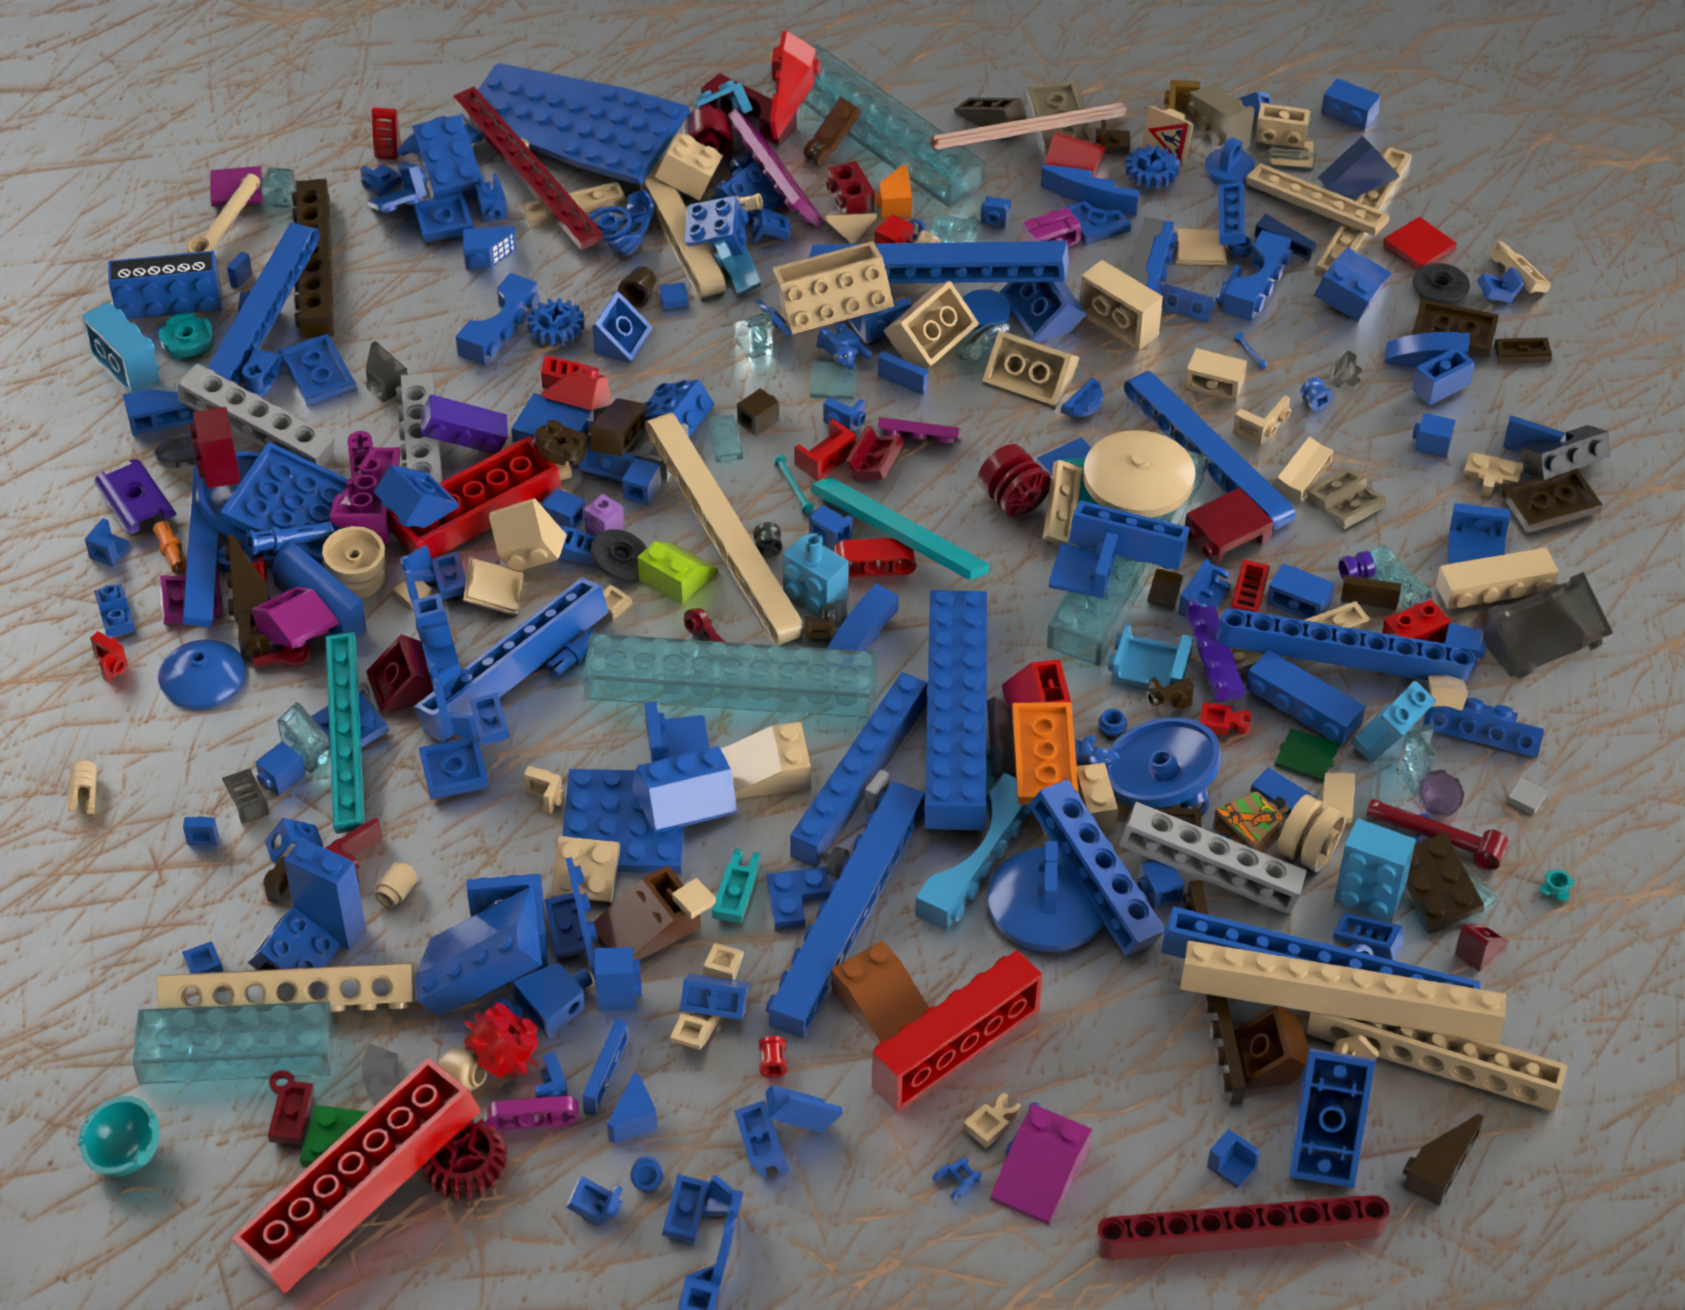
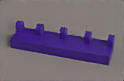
(1215, 657)

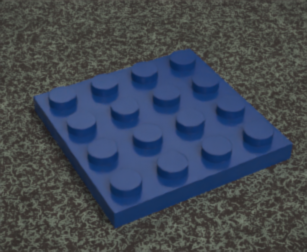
(284, 494)
(606, 809)

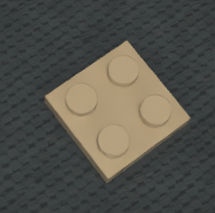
(598, 865)

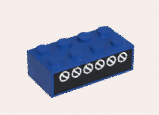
(165, 285)

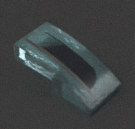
(977, 342)

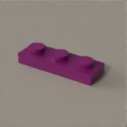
(919, 429)

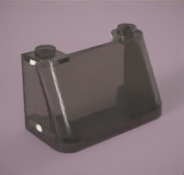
(1544, 627)

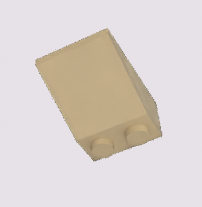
(770, 762)

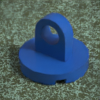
(1229, 163)

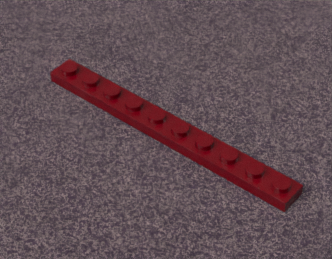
(528, 168)

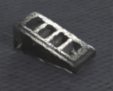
(252, 809)

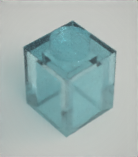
(278, 187)

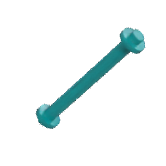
(780, 461)

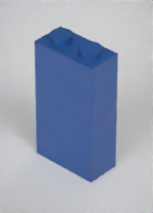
(326, 891)

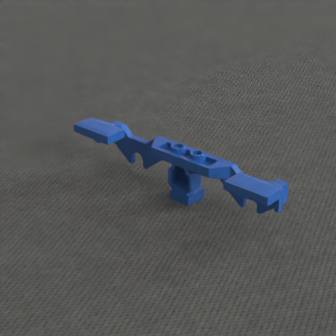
(433, 630)
(688, 1203)

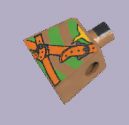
(1251, 820)

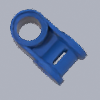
(262, 371)

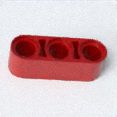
(877, 557)

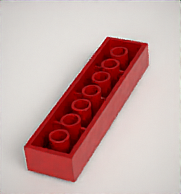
(356, 1175)

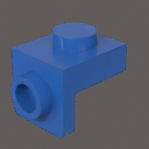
(1501, 288)
(847, 416)
(594, 1201)

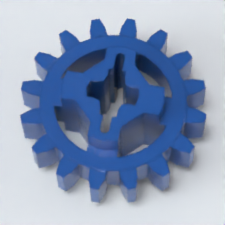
(1152, 166)
(556, 322)

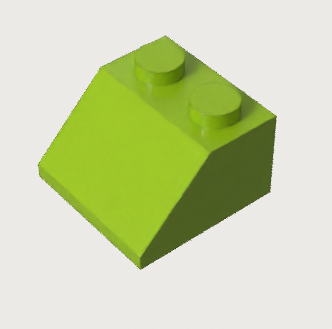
(673, 570)

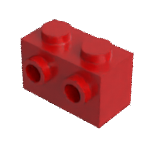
(1419, 622)

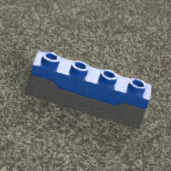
(1153, 253)

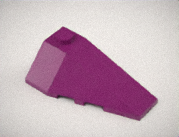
(358, 503)

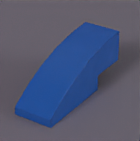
(1422, 347)
(865, 620)

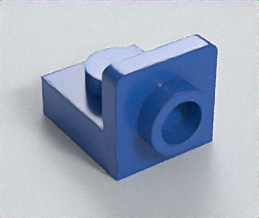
(380, 179)
(995, 211)
(769, 223)
(552, 1078)

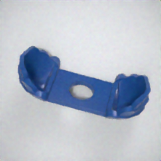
(641, 211)

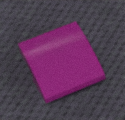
(226, 181)
(172, 598)

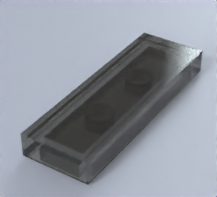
(1001, 737)

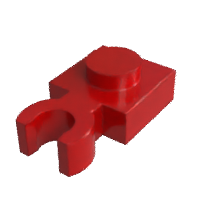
(1221, 719)

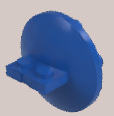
(1040, 902)

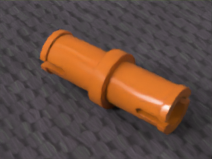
(170, 547)

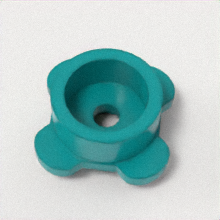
(1554, 879)

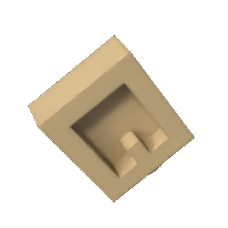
(1258, 429)

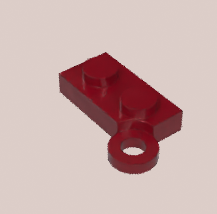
(290, 1108)

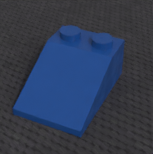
(1352, 283)

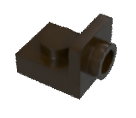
(1114, 140)
(249, 639)

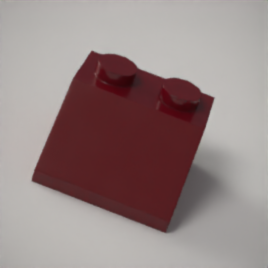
(400, 675)

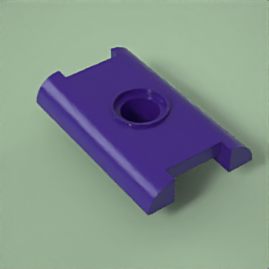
(133, 495)

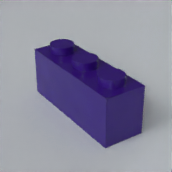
(464, 424)

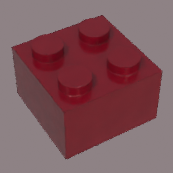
(214, 447)

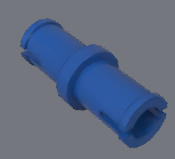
(571, 654)

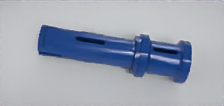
(276, 538)

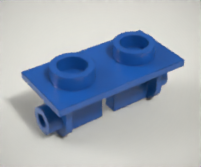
(1187, 302)

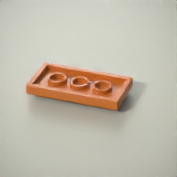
(1043, 747)

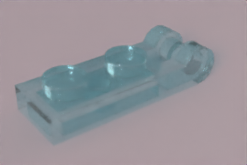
(1391, 569)

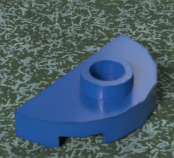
(1085, 400)

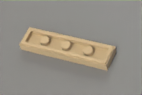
(587, 199)

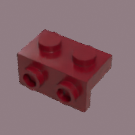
(873, 455)

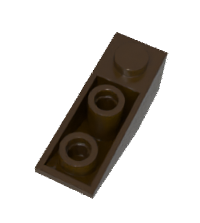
(244, 581)

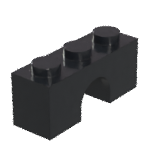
(1581, 448)

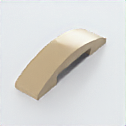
(696, 1028)

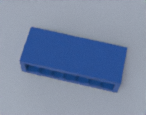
(296, 568)

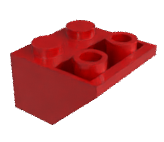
(1037, 684)

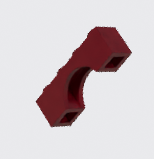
(760, 104)

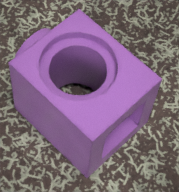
(603, 515)

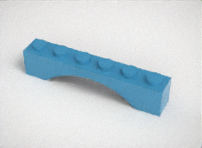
(947, 892)

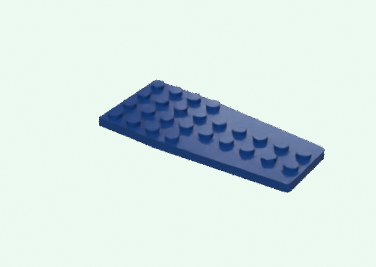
(584, 120)

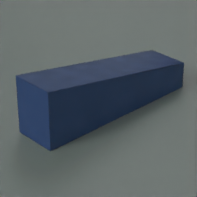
(1299, 243)

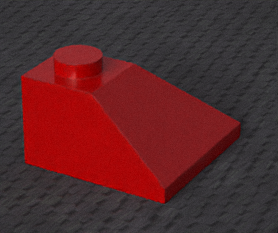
(581, 389)

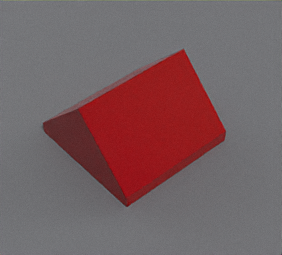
(1074, 153)

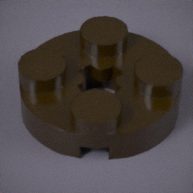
(560, 443)

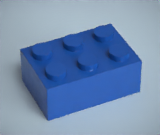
(446, 157)

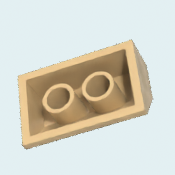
(1030, 368)

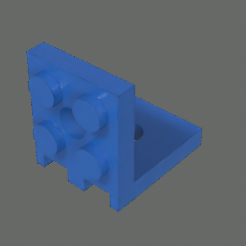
(486, 891)

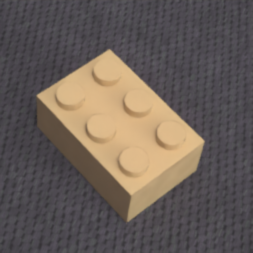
(1120, 305)
(931, 326)

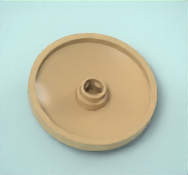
(1139, 473)

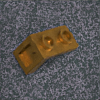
(1179, 93)

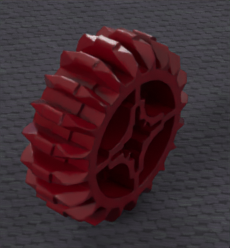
(467, 1168)

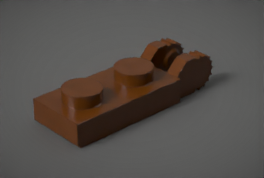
(832, 131)

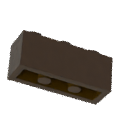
(618, 427)

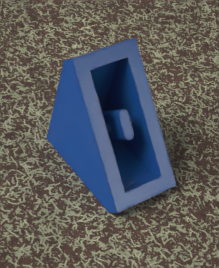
(633, 1113)

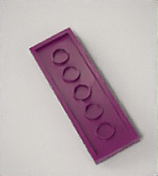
(775, 169)

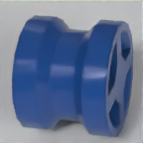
(1316, 394)

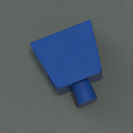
(552, 996)

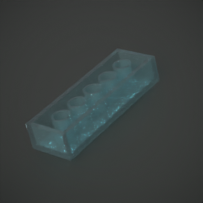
(233, 1042)

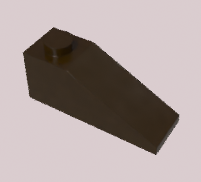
(991, 110)
(1440, 1161)

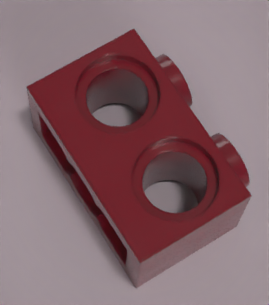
(850, 189)

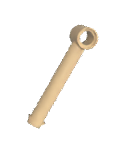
(226, 216)

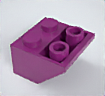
(294, 617)

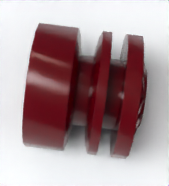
(1014, 480)

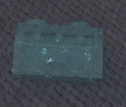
(1416, 757)

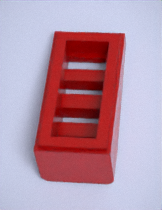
(385, 147)
(556, 369)
(1254, 570)

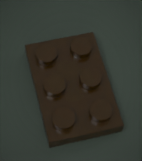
(1449, 318)
(1552, 500)
(1440, 884)

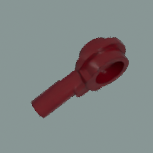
(699, 623)
(288, 656)

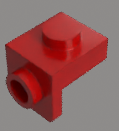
(110, 654)

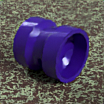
(1358, 566)

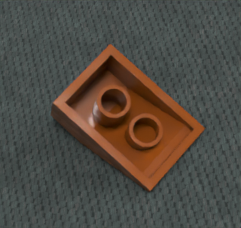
(878, 991)

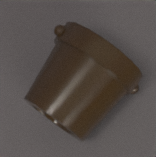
(638, 286)

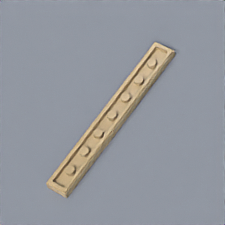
(1376, 198)

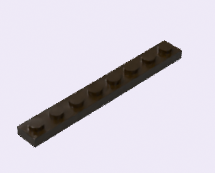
(1221, 1025)

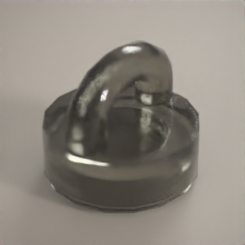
(841, 611)
(834, 860)

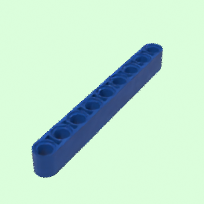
(265, 301)
(1193, 434)
(1342, 645)

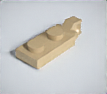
(1531, 277)

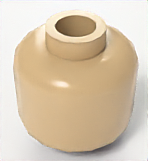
(463, 1067)

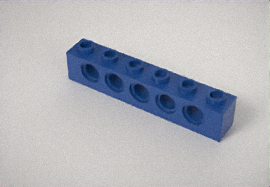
(1097, 868)

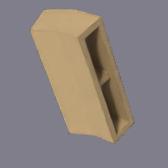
(1303, 470)
(1447, 691)

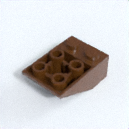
(646, 916)

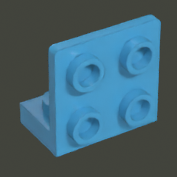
(738, 100)

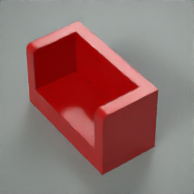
(826, 454)

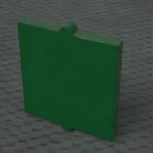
(1306, 755)

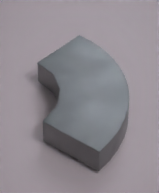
(379, 1072)

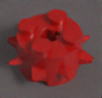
(502, 1041)

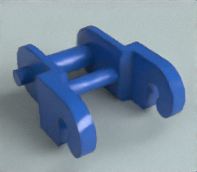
(949, 1171)

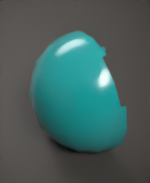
(119, 1136)

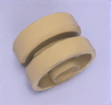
(356, 559)
(1311, 833)

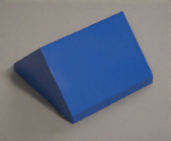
(619, 330)
(1524, 432)

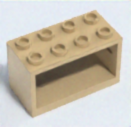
(833, 287)

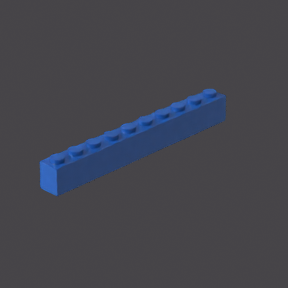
(969, 261)
(846, 909)
(1202, 928)

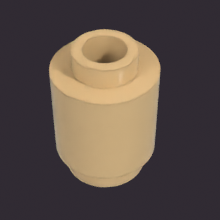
(395, 884)

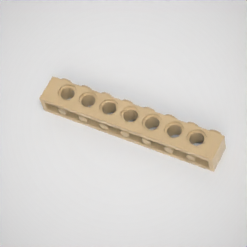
(400, 976)
(1458, 1058)

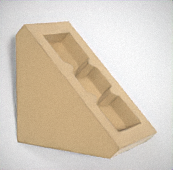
(851, 226)

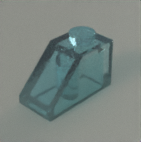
(754, 335)
(304, 736)

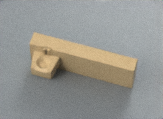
(1062, 501)

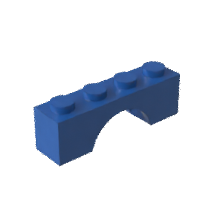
(1247, 294)
(483, 338)

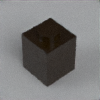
(758, 412)

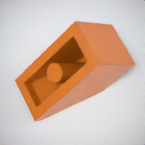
(895, 194)

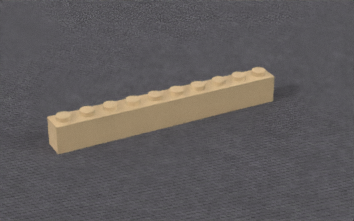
(1344, 991)

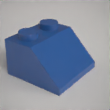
(414, 496)

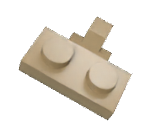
(1492, 472)

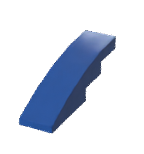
(1081, 186)

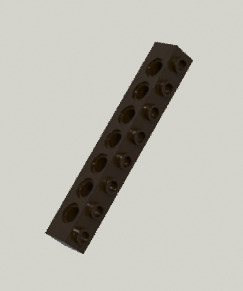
(316, 280)

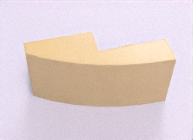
(1339, 793)

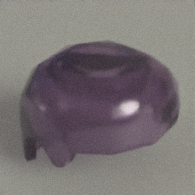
(1440, 794)

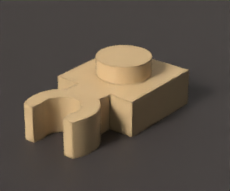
(991, 1123)

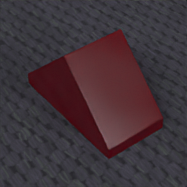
(1479, 945)

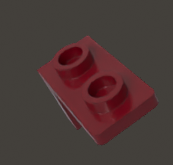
(357, 841)

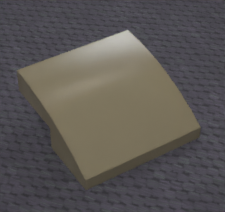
(1346, 498)

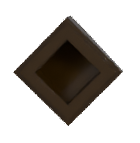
(1165, 588)

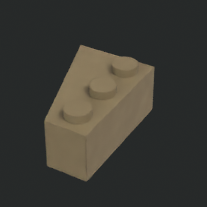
(1220, 115)

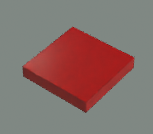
(1419, 243)

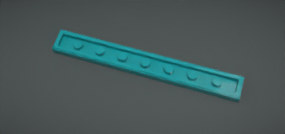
(900, 528)
(344, 732)

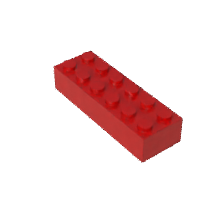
(490, 485)
(956, 1030)

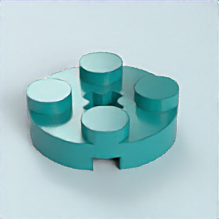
(197, 342)

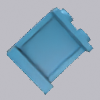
(1145, 658)
(1393, 722)

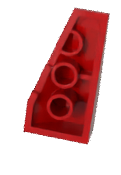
(793, 80)

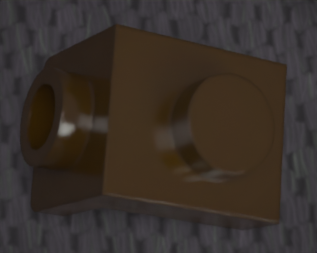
(1170, 698)
(276, 882)

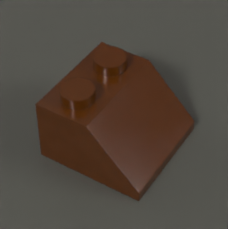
(1272, 1048)

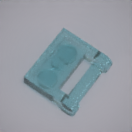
(947, 228)

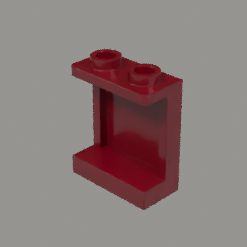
(1227, 524)

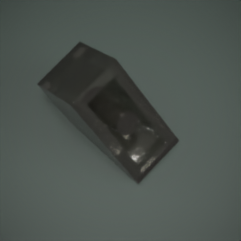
(383, 372)

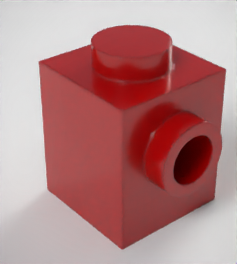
(894, 231)

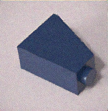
(1357, 171)

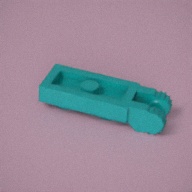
(736, 888)

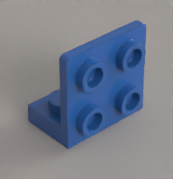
(1084, 569)
(675, 735)
(295, 944)

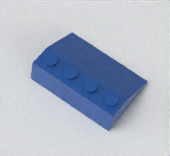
(479, 954)

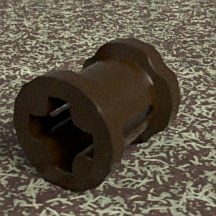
(819, 628)

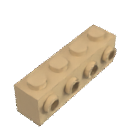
(1496, 578)

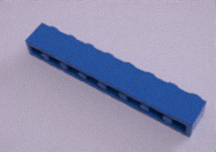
(518, 653)
(856, 770)

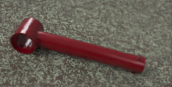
(1487, 849)

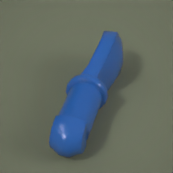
(1236, 272)

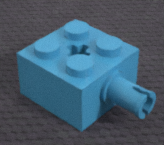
(814, 574)

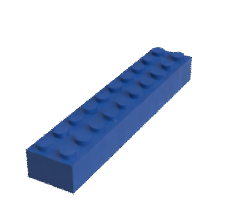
(956, 711)

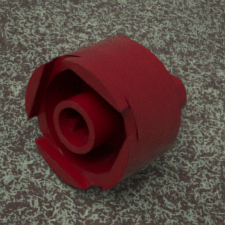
(710, 128)

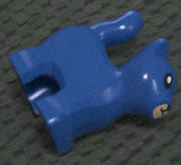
(843, 345)

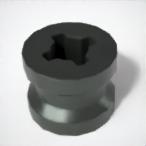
(768, 539)

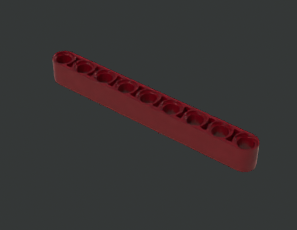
(1254, 1217)

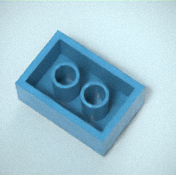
(121, 348)
(1374, 869)

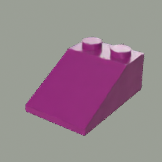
(1042, 1164)

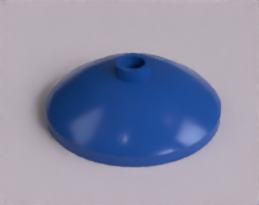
(201, 674)

